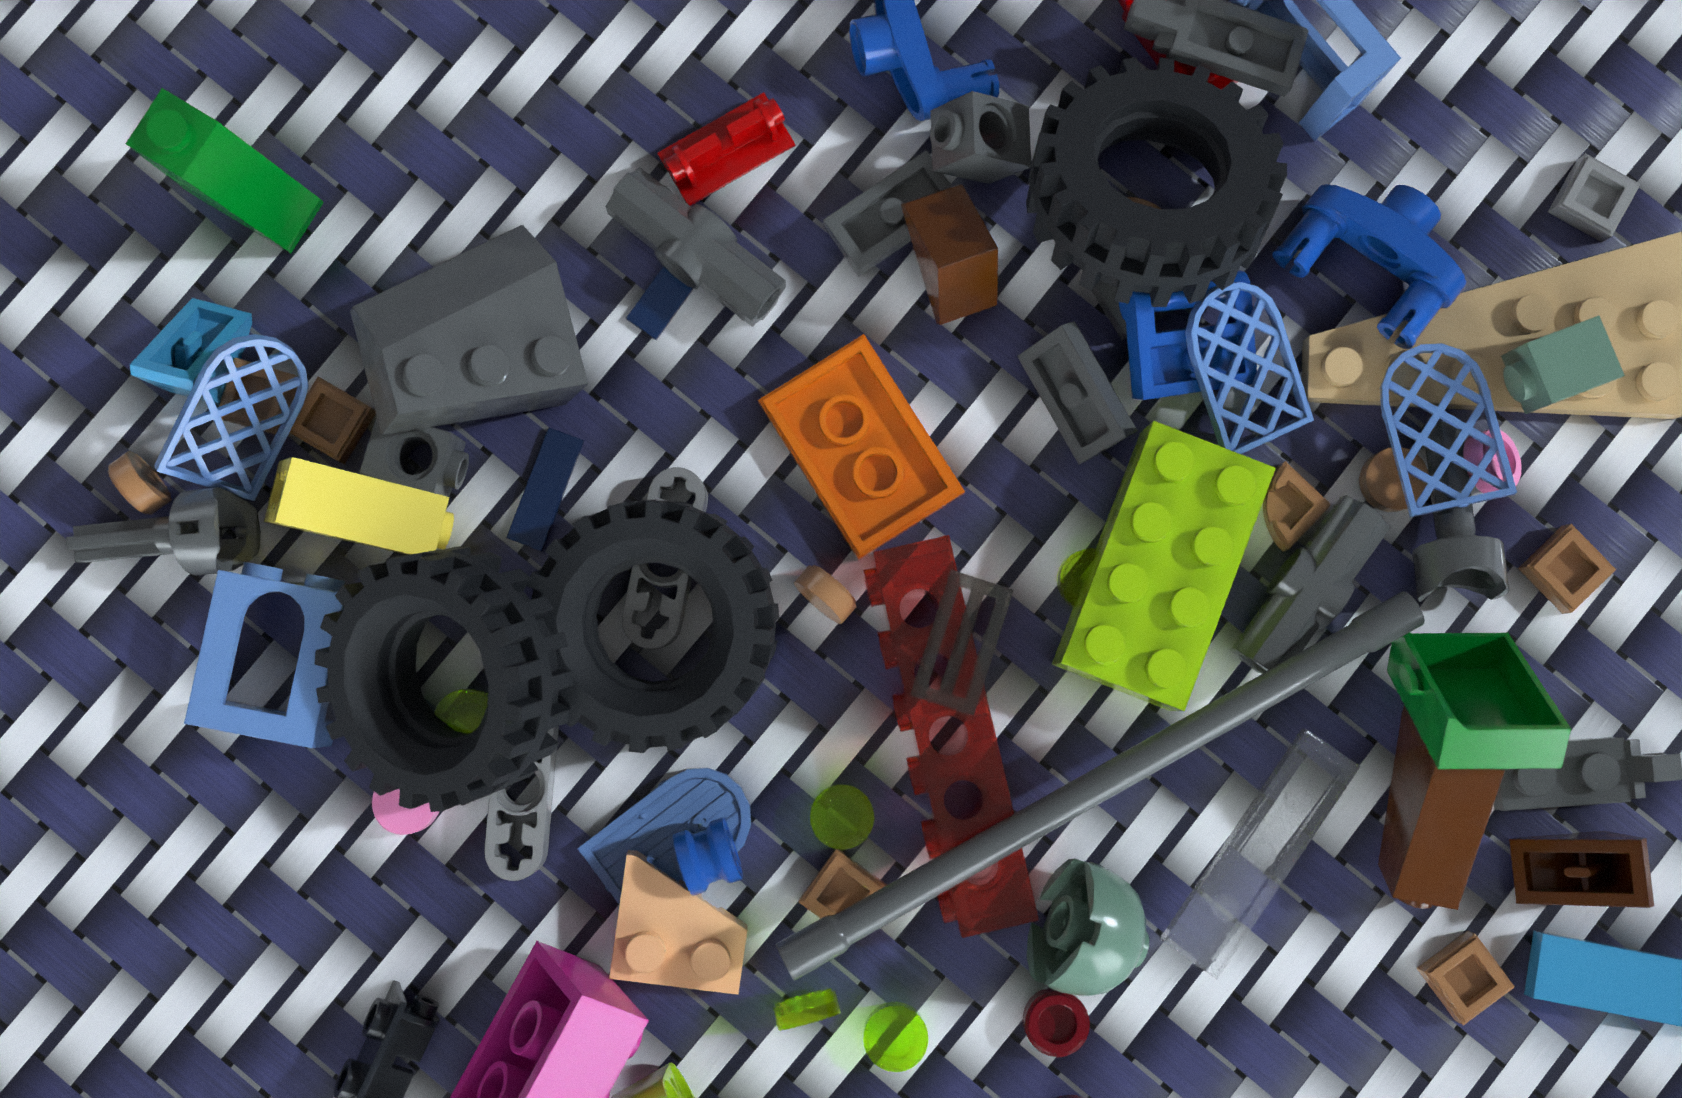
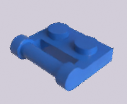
(1161, 358)

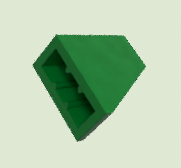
(223, 170)

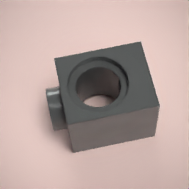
(980, 138)
(388, 457)

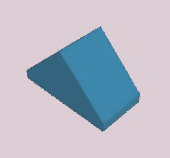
(186, 344)

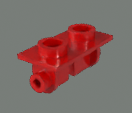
(727, 148)

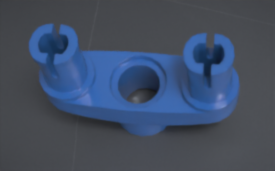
(897, 44)
(1389, 235)

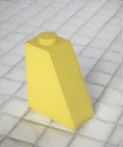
(358, 508)

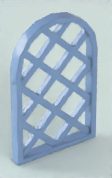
(1278, 339)
(1483, 401)
(167, 464)

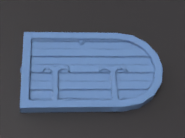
(648, 826)

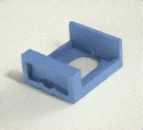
(1341, 85)
(232, 595)

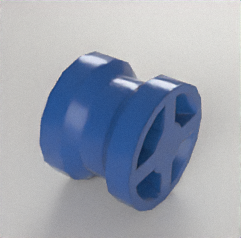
(707, 856)

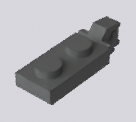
(1222, 39)
(1591, 774)

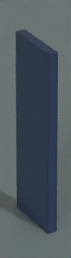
(659, 304)
(545, 489)

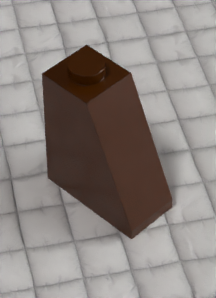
(1432, 824)

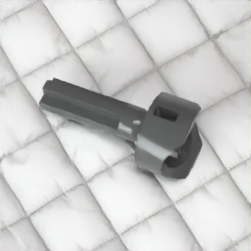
(188, 532)
(1457, 555)

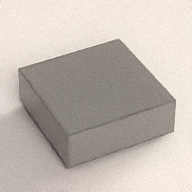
(1594, 198)

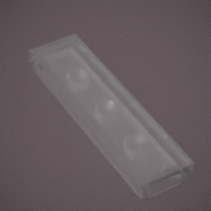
(1259, 853)

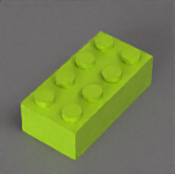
(1164, 566)

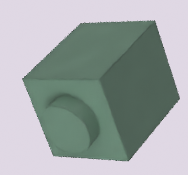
(1561, 365)

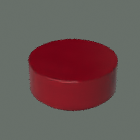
(1056, 1022)

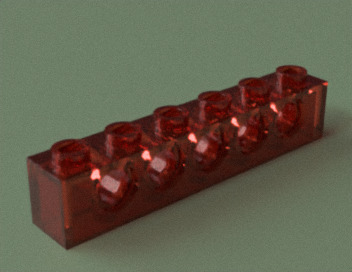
(1005, 893)

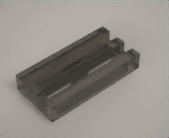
(944, 694)

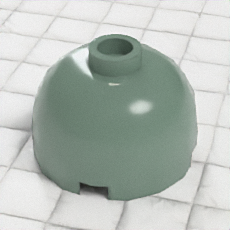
(1091, 931)

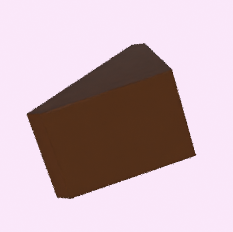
(953, 253)
(1582, 870)

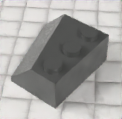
(471, 338)

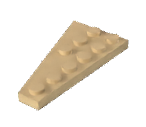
(1629, 288)

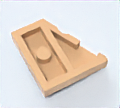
(674, 936)

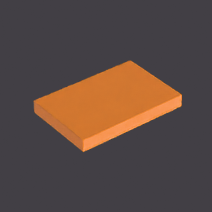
(861, 447)

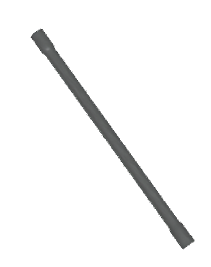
(837, 932)

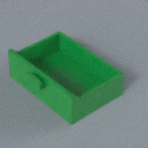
(1477, 702)

